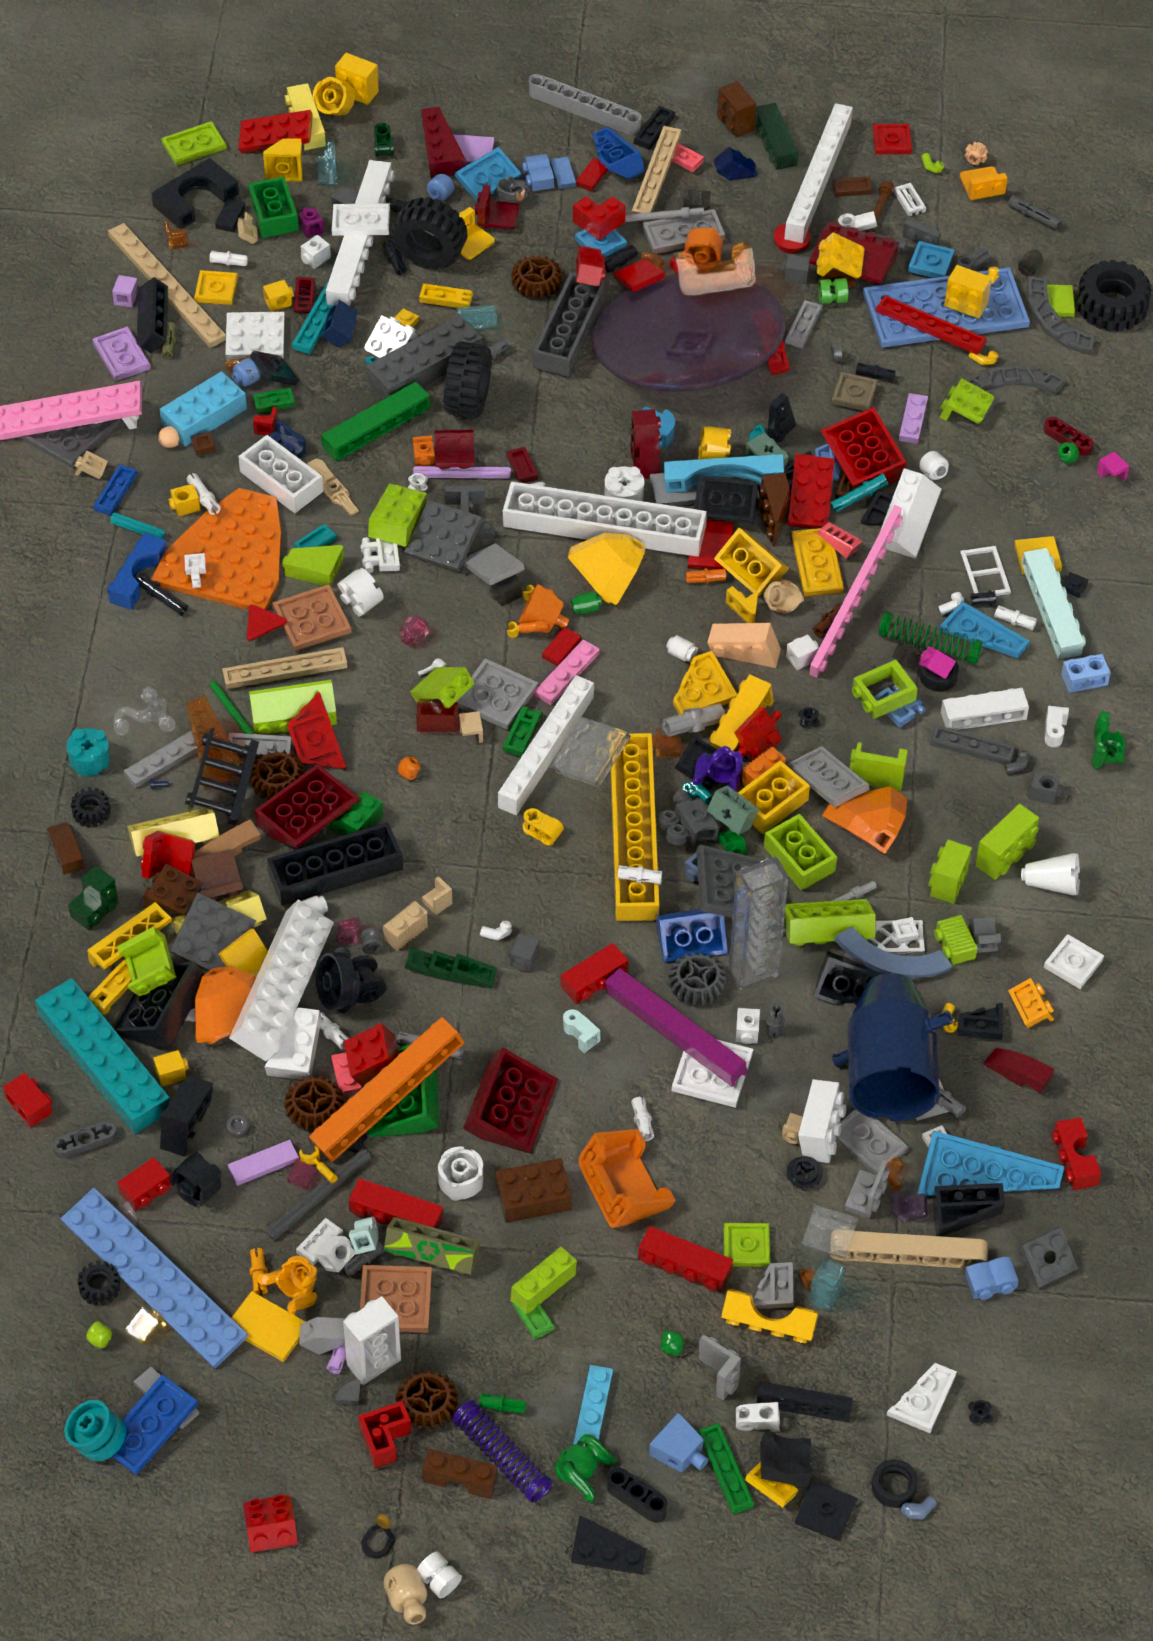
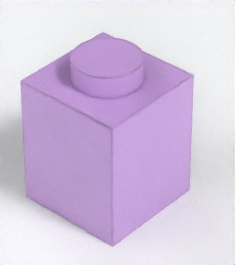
(125, 291)

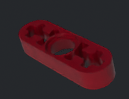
(1057, 428)

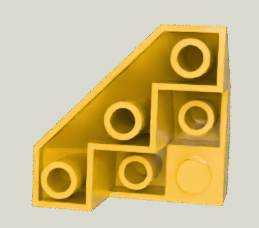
(608, 563)

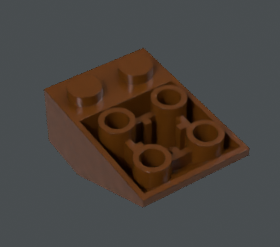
(774, 503)

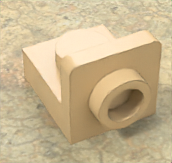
(90, 464)
(791, 1129)

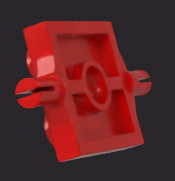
(758, 733)

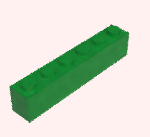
(375, 421)

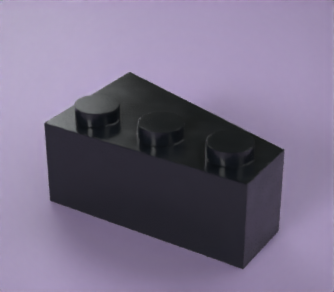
(183, 1113)
(965, 1205)

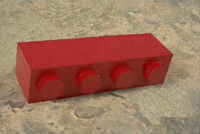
(589, 266)
(385, 1204)
(685, 1259)

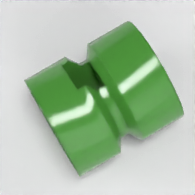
(840, 291)

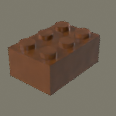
(533, 1190)

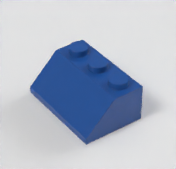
(691, 932)

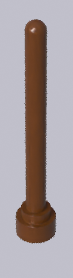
(885, 191)

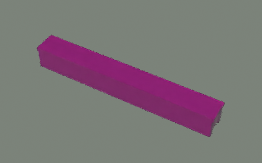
(676, 1027)

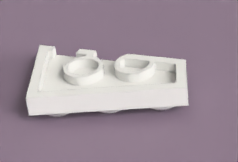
(925, 1399)

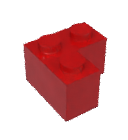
(599, 219)
(379, 1430)

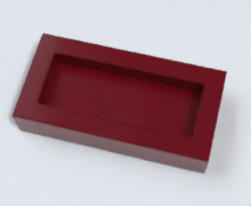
(522, 465)

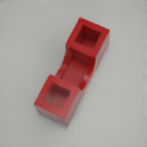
(1079, 1170)

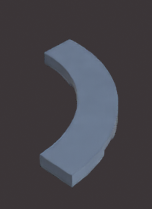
(886, 962)

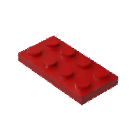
(266, 131)
(810, 491)

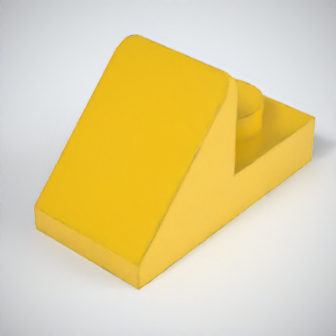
(744, 607)

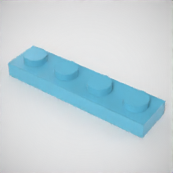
(594, 1402)

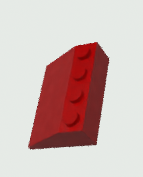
(865, 448)

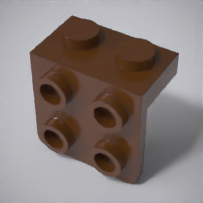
(218, 874)
(172, 890)

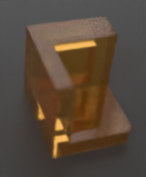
(175, 238)

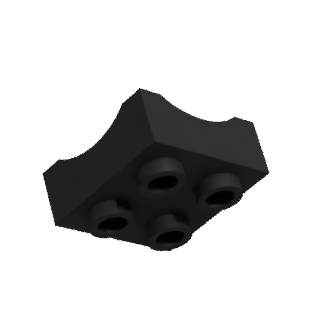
(785, 1459)

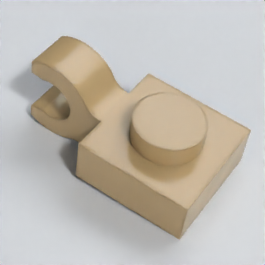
(246, 230)

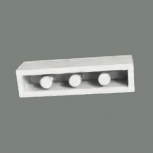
(985, 709)

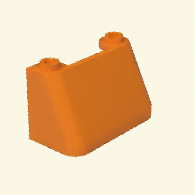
(620, 1179)

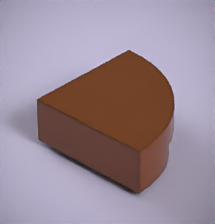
(806, 1277)

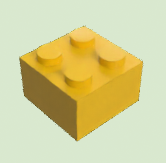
(360, 75)
(967, 291)

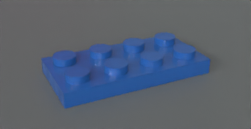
(153, 1423)

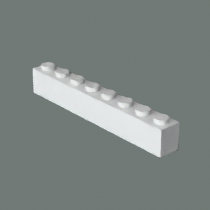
(545, 745)

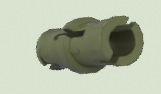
(168, 347)

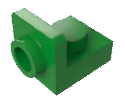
(732, 842)

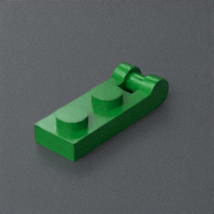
(522, 731)

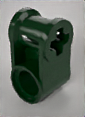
(383, 141)

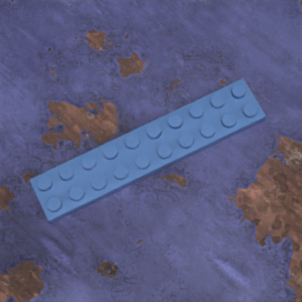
(154, 1278)

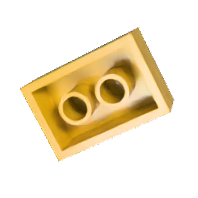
(776, 795)

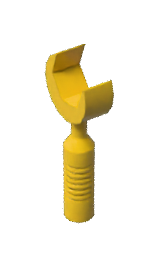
(322, 1168)

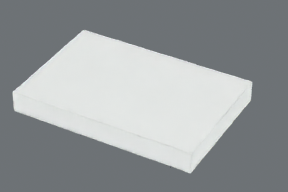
(360, 219)

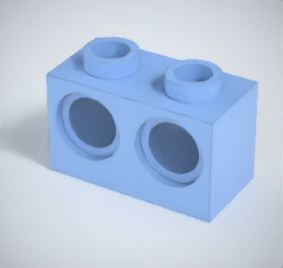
(1085, 673)

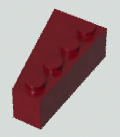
(441, 146)

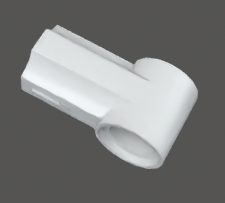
(861, 222)

